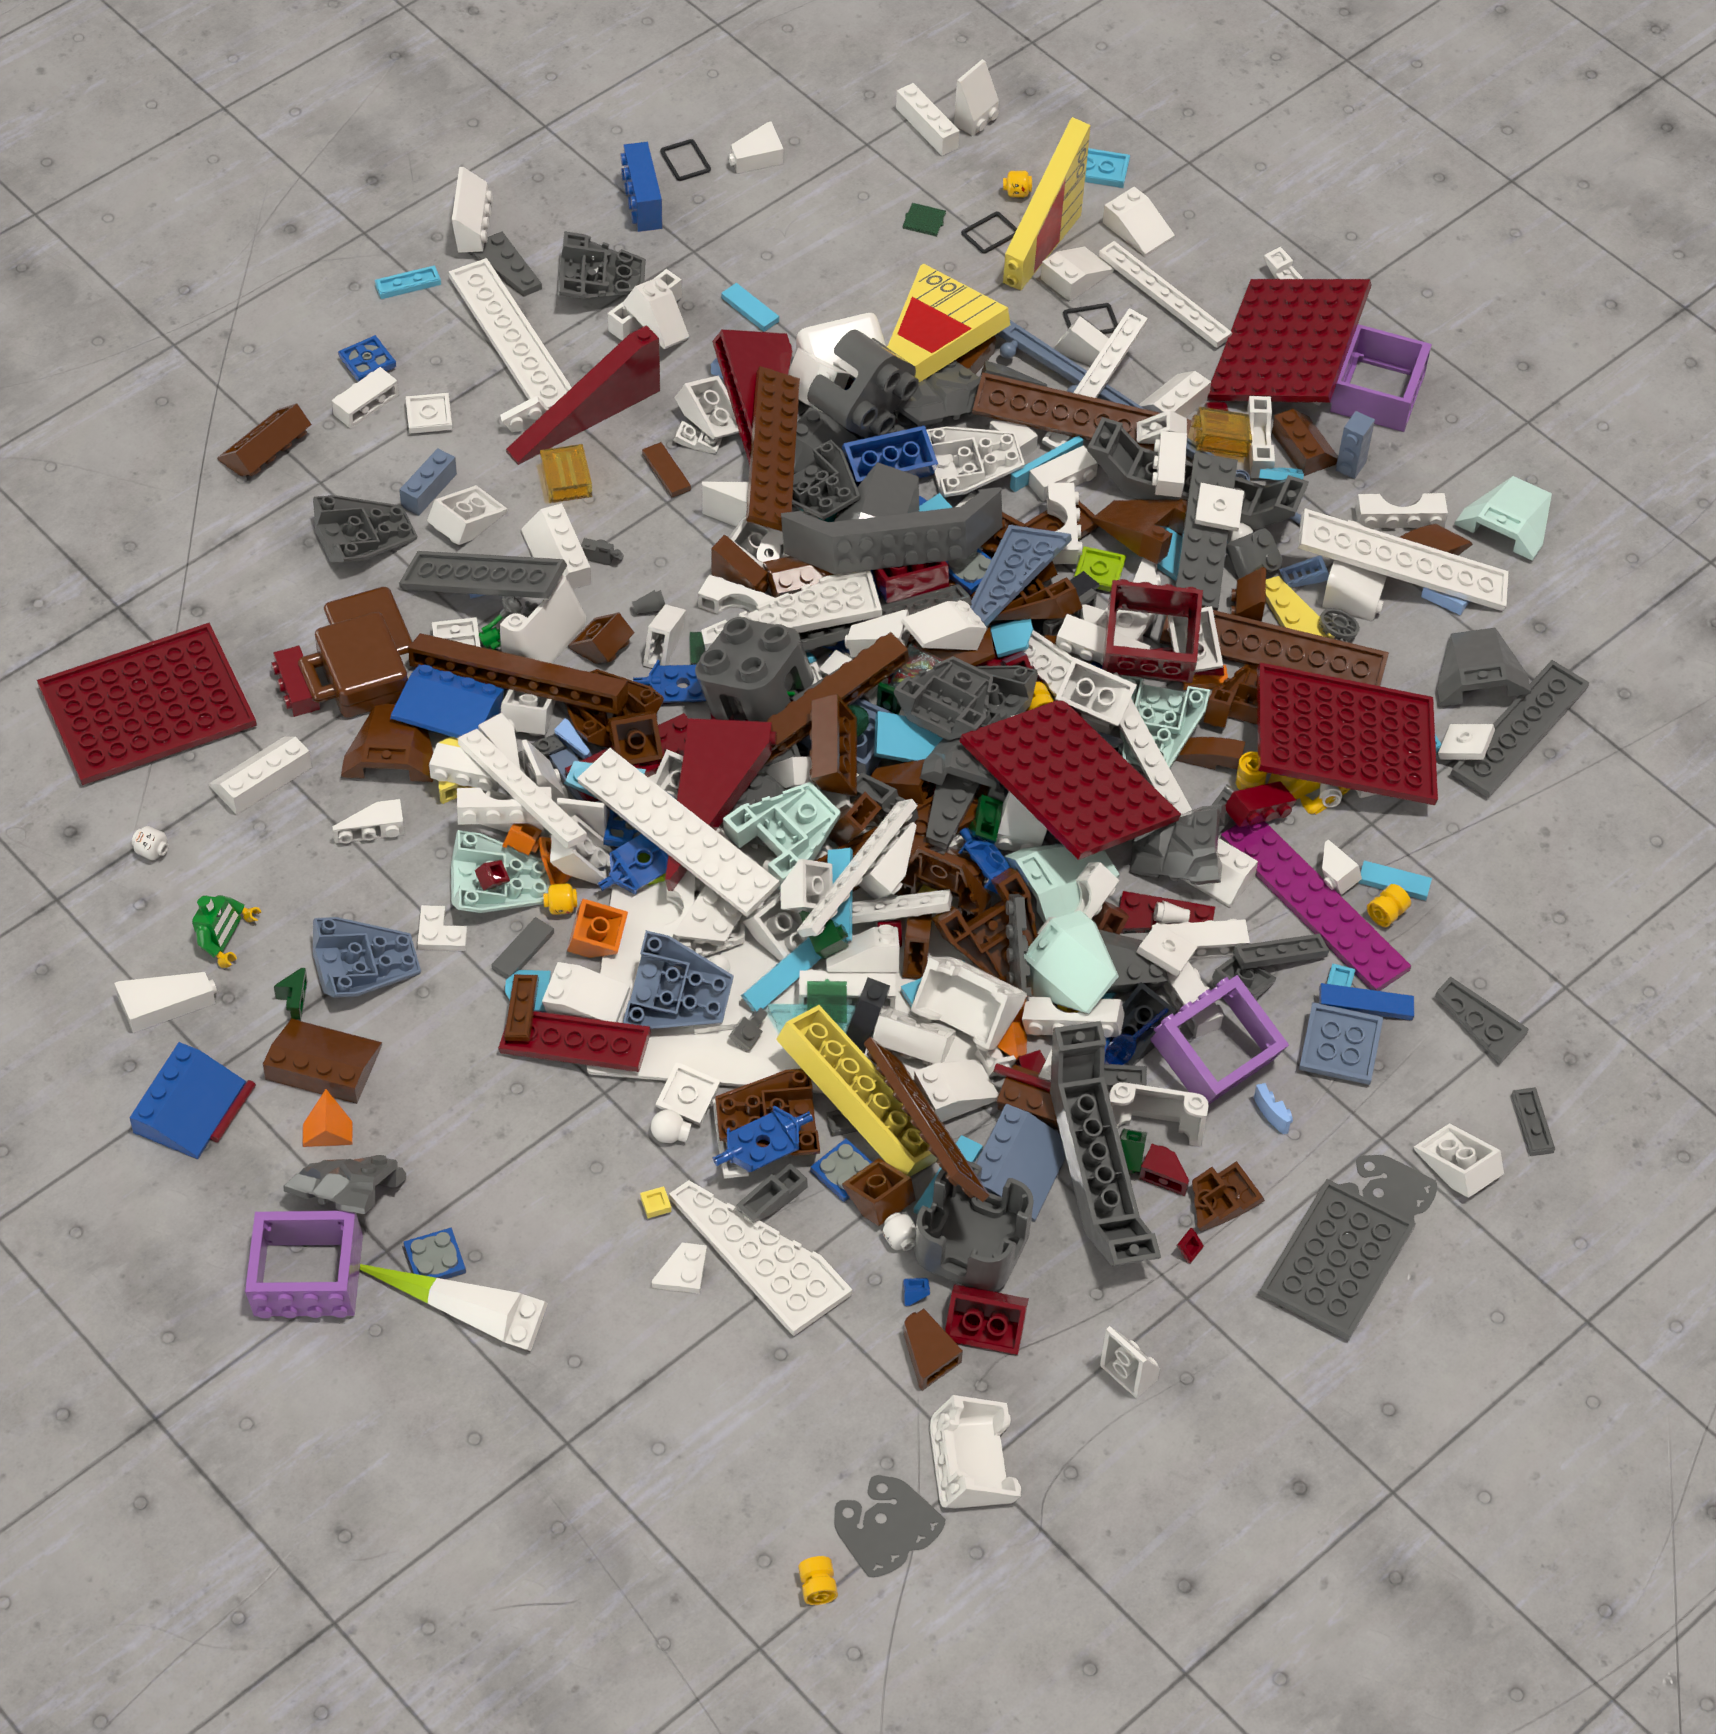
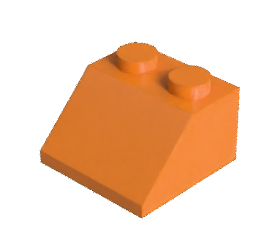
(597, 930)

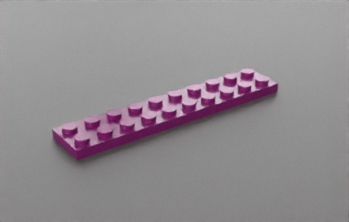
(1318, 906)

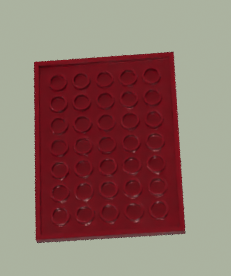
(1290, 340)
(146, 703)
(1346, 734)
(1070, 778)

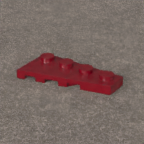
(1141, 911)

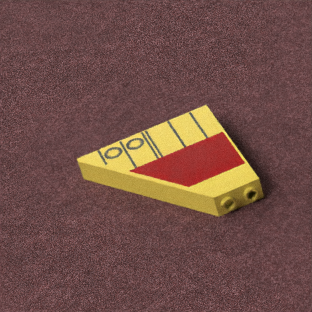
(1052, 208)
(943, 322)

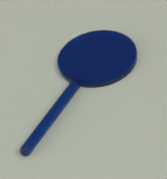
(1124, 1045)

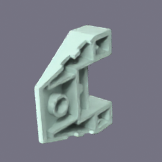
(789, 824)

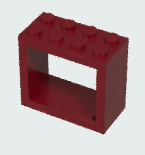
(1156, 600)

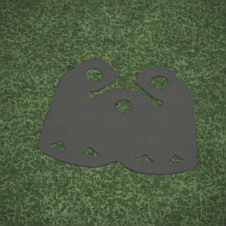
(1400, 1188)
(896, 1536)

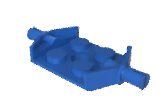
(666, 681)
(986, 856)
(628, 871)
(777, 1128)

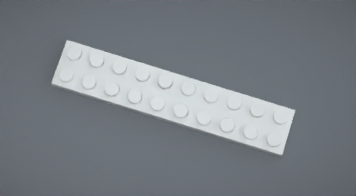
(510, 332)
(1403, 559)
(678, 832)

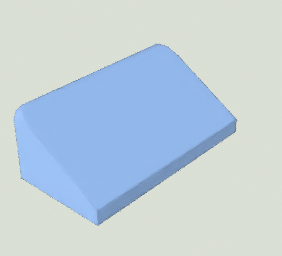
(1444, 600)

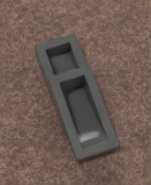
(882, 794)
(773, 1193)

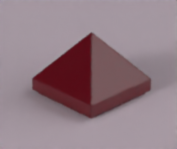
(1190, 1245)

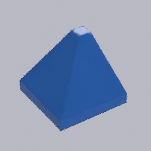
(915, 1290)

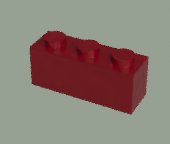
(293, 682)
(1260, 804)

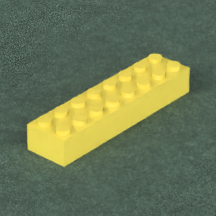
(855, 1088)

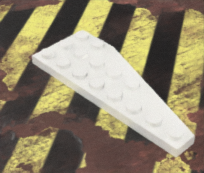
(829, 603)
(783, 1274)

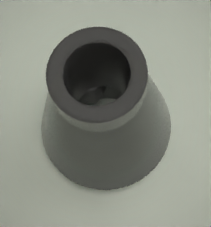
(649, 603)

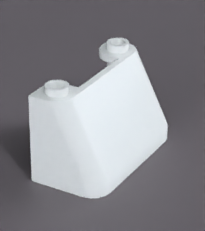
(822, 338)
(1354, 590)
(547, 629)
(967, 1000)
(1161, 1104)
(970, 1453)

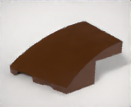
(1438, 538)
(1223, 1196)

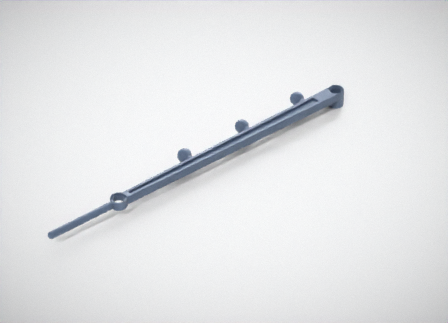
(1034, 347)

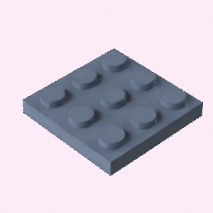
(1341, 1043)

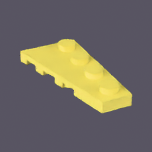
(1291, 609)

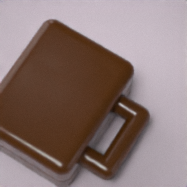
(370, 601)
(357, 663)

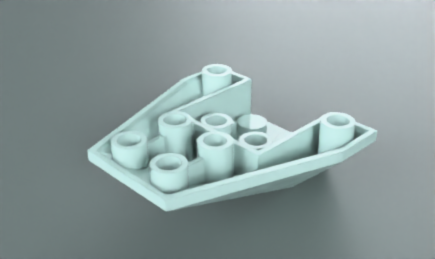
(1514, 511)
(1168, 716)
(525, 872)
(1052, 876)
(1070, 963)

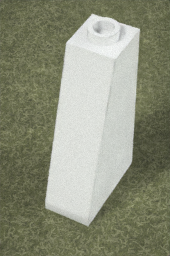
(163, 998)

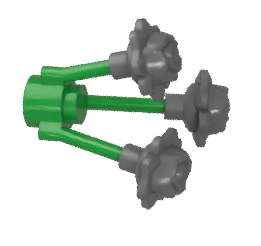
(491, 636)

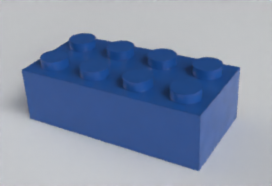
(641, 186)
(903, 450)

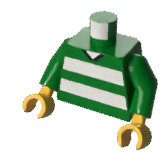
(216, 923)

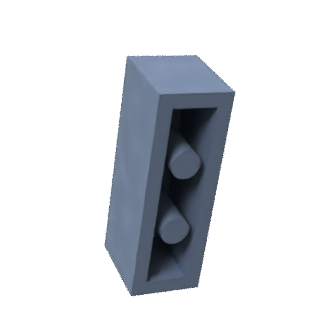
(1355, 444)
(428, 481)

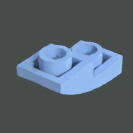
(1273, 1111)

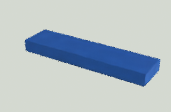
(1367, 1001)

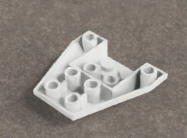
(972, 458)

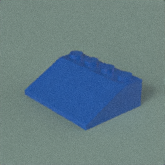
(446, 702)
(186, 1101)

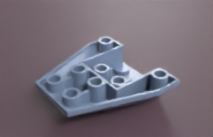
(360, 956)
(672, 995)

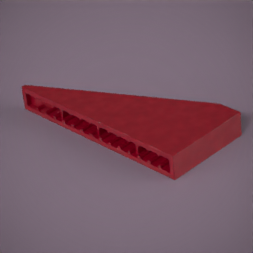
(739, 359)
(611, 386)
(717, 769)

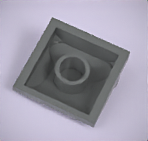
(1254, 552)
(1255, 979)

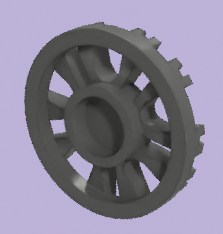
(1338, 625)

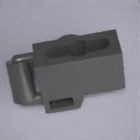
(600, 551)
(547, 746)

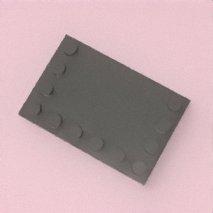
(1337, 1259)

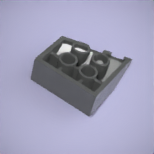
(1130, 965)

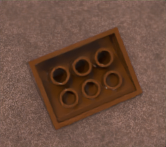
(321, 1059)

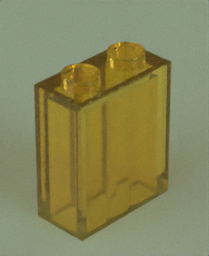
(1222, 432)
(566, 473)

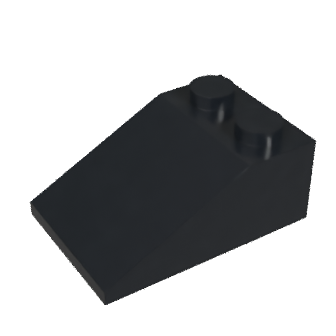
(1138, 1011)

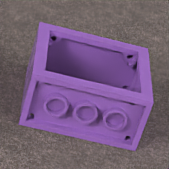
(1387, 352)
(1188, 1064)
(304, 1298)

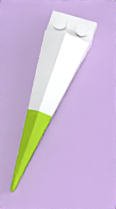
(497, 1312)

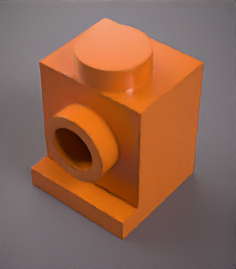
(523, 838)

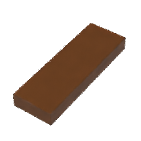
(666, 469)
(521, 1007)

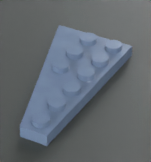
(1014, 565)

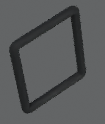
(663, 149)
(963, 232)
(1090, 308)

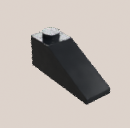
(867, 1012)

